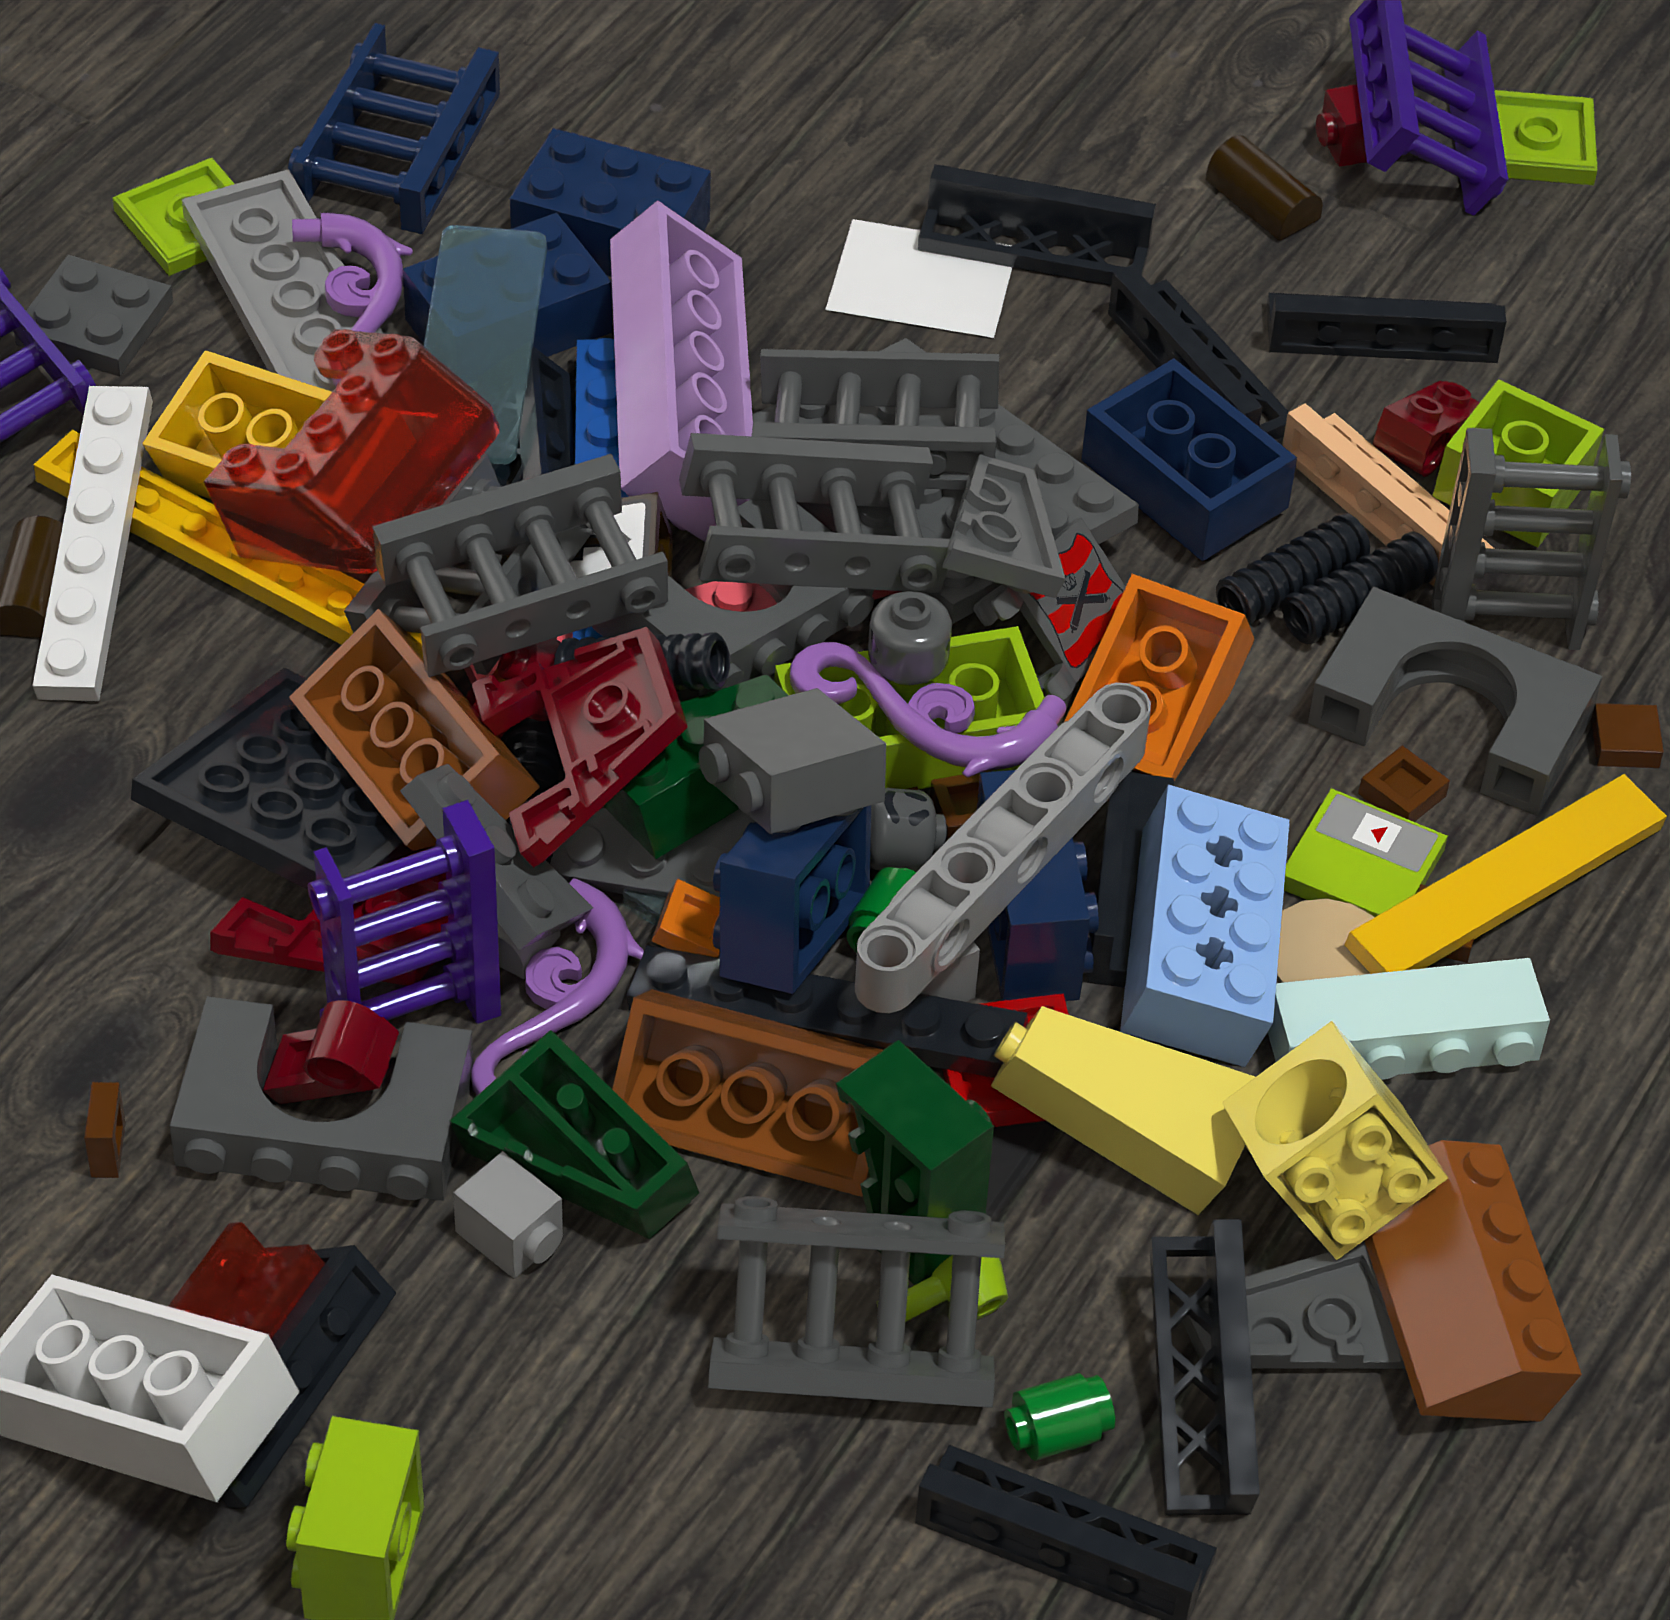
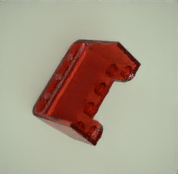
(374, 451)

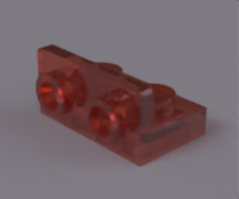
(247, 1282)

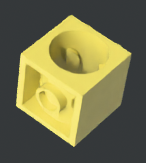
(1334, 1140)

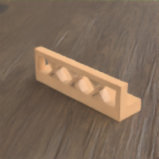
(1363, 479)

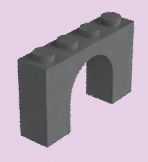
(757, 637)
(1408, 645)
(391, 1148)

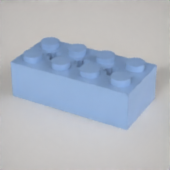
(1206, 926)

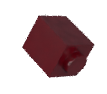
(1341, 126)

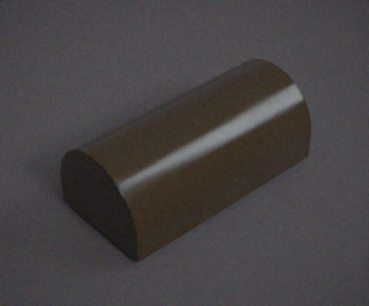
(1262, 187)
(28, 576)

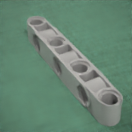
(1001, 848)

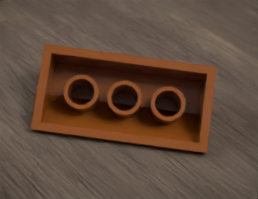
(396, 723)
(743, 1088)
(1473, 1295)

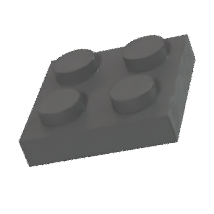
(99, 313)

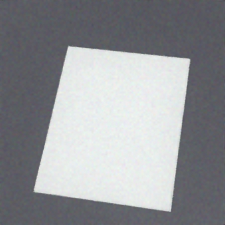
(893, 281)

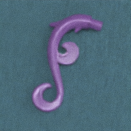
(345, 283)
(938, 700)
(565, 1002)

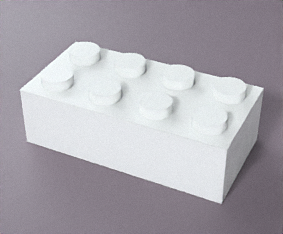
(139, 1386)

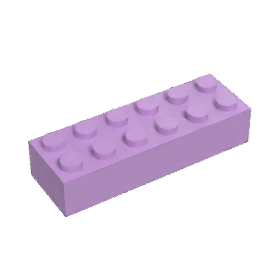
(676, 355)

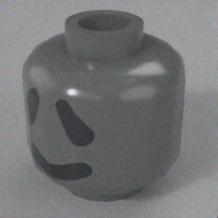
(909, 638)
(905, 830)

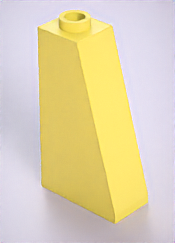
(1127, 1101)

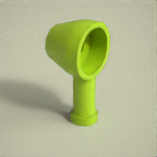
(937, 1289)

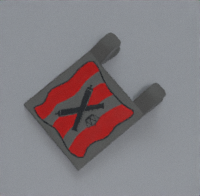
(1075, 619)

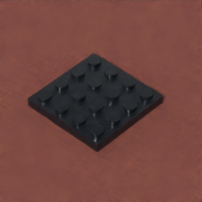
(269, 790)

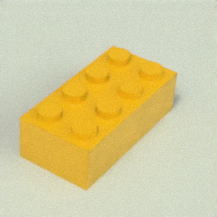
(225, 407)

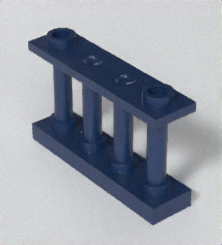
(433, 157)

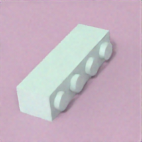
(1421, 1016)

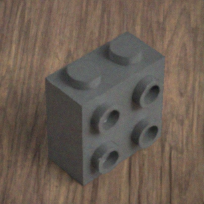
(794, 760)

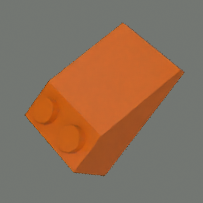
(1178, 654)

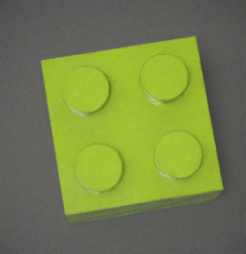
(1524, 432)
(358, 1521)

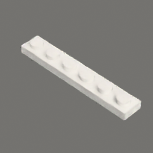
(93, 544)

